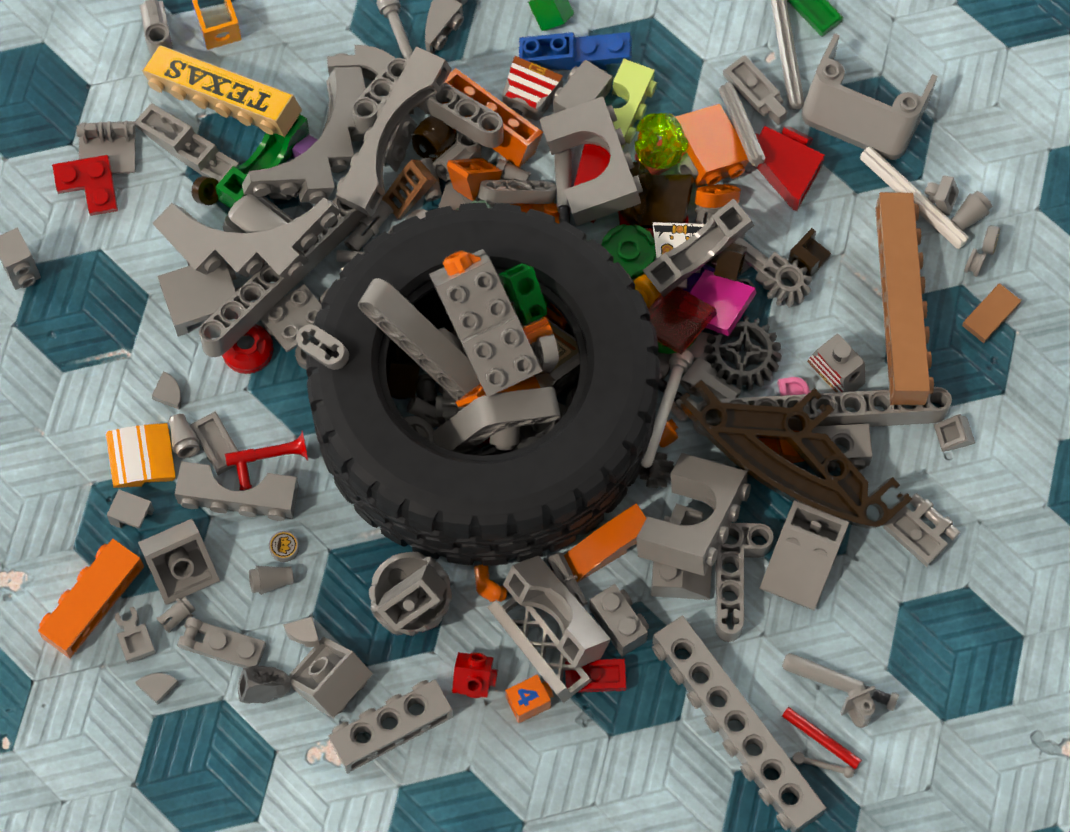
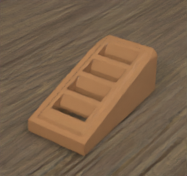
(427, 180)

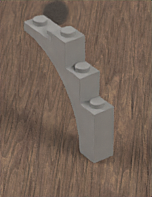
(332, 152)
(246, 252)

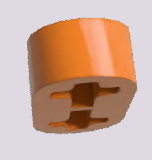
(716, 195)

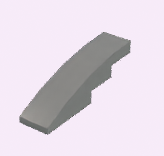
(184, 143)

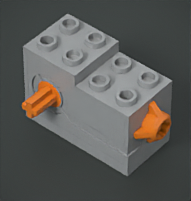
(487, 322)

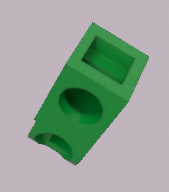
(524, 293)

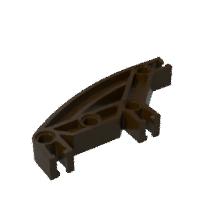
(738, 439)

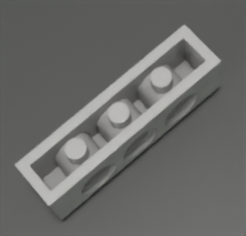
(383, 740)

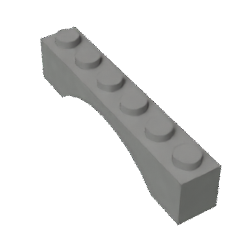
(419, 81)

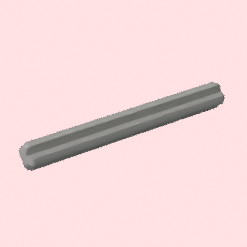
(788, 54)

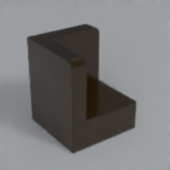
(809, 253)

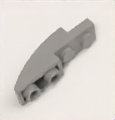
(441, 20)

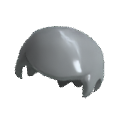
(396, 570)

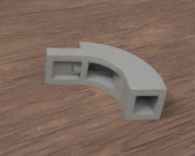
(368, 58)

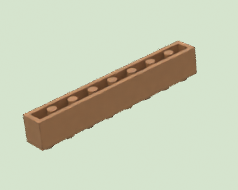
(902, 299)

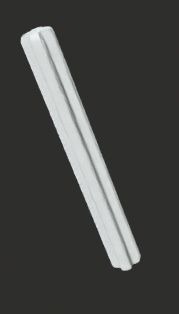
(926, 207)

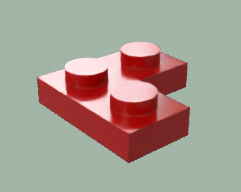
(90, 174)
(604, 673)

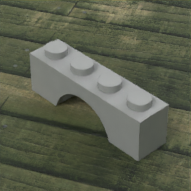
(715, 236)
(271, 497)
(537, 586)

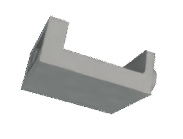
(196, 296)

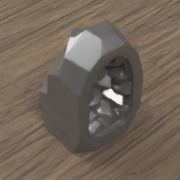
(262, 684)

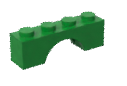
(270, 153)

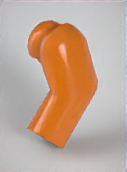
(486, 587)

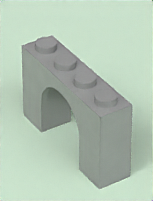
(594, 125)
(697, 545)

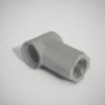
(155, 25)
(463, 149)
(702, 371)

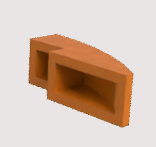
(606, 543)

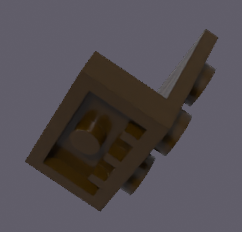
(662, 200)

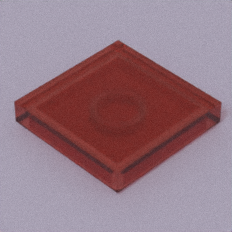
(679, 318)

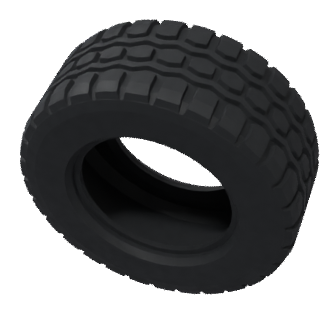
(507, 501)

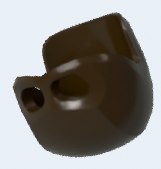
(434, 137)

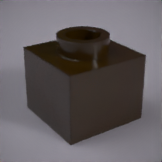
(730, 262)

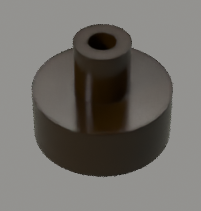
(204, 190)

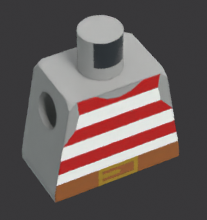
(530, 88)
(837, 363)

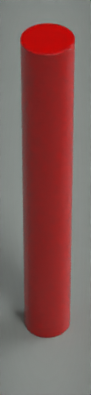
(822, 738)

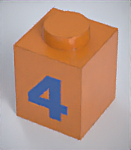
(529, 698)

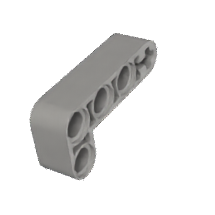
(734, 581)

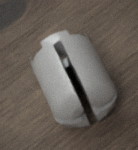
(254, 215)

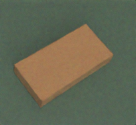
(991, 313)

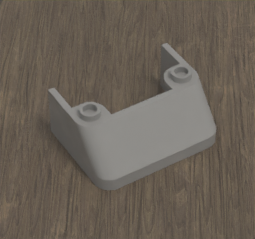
(859, 117)

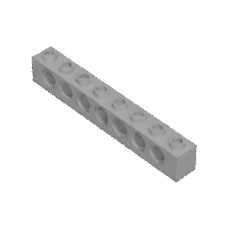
(682, 636)

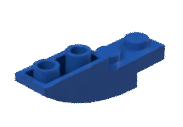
(566, 51)

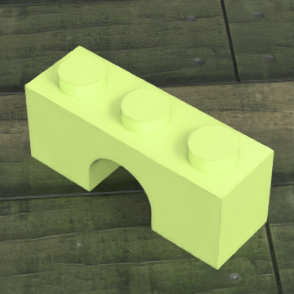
(632, 84)

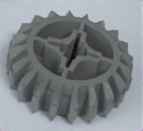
(768, 355)

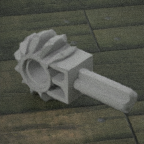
(775, 269)

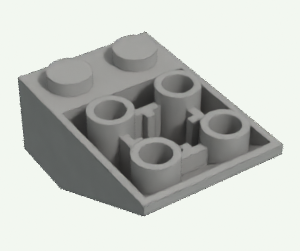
(804, 555)

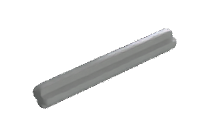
(742, 124)

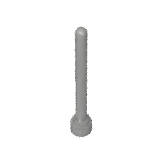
(390, 10)

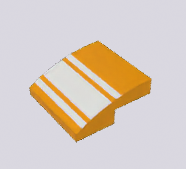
(140, 455)

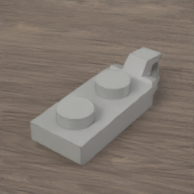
(756, 89)

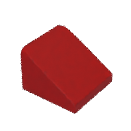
(797, 135)

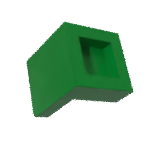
(551, 12)

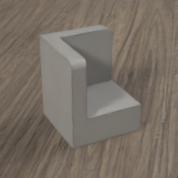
(129, 510)

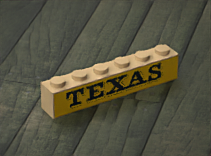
(222, 91)

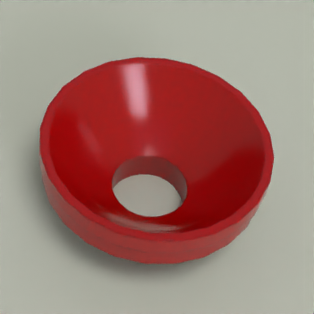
(252, 359)

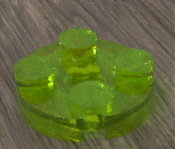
(672, 140)

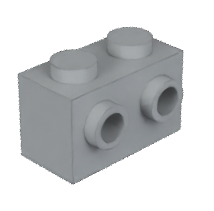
(412, 597)
(618, 619)

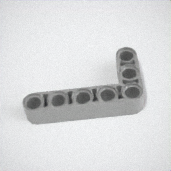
(451, 113)
(499, 411)

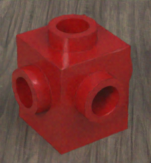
(474, 675)

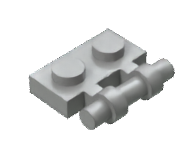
(918, 536)

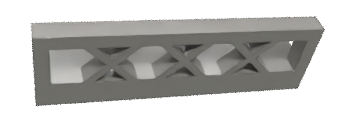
(527, 647)

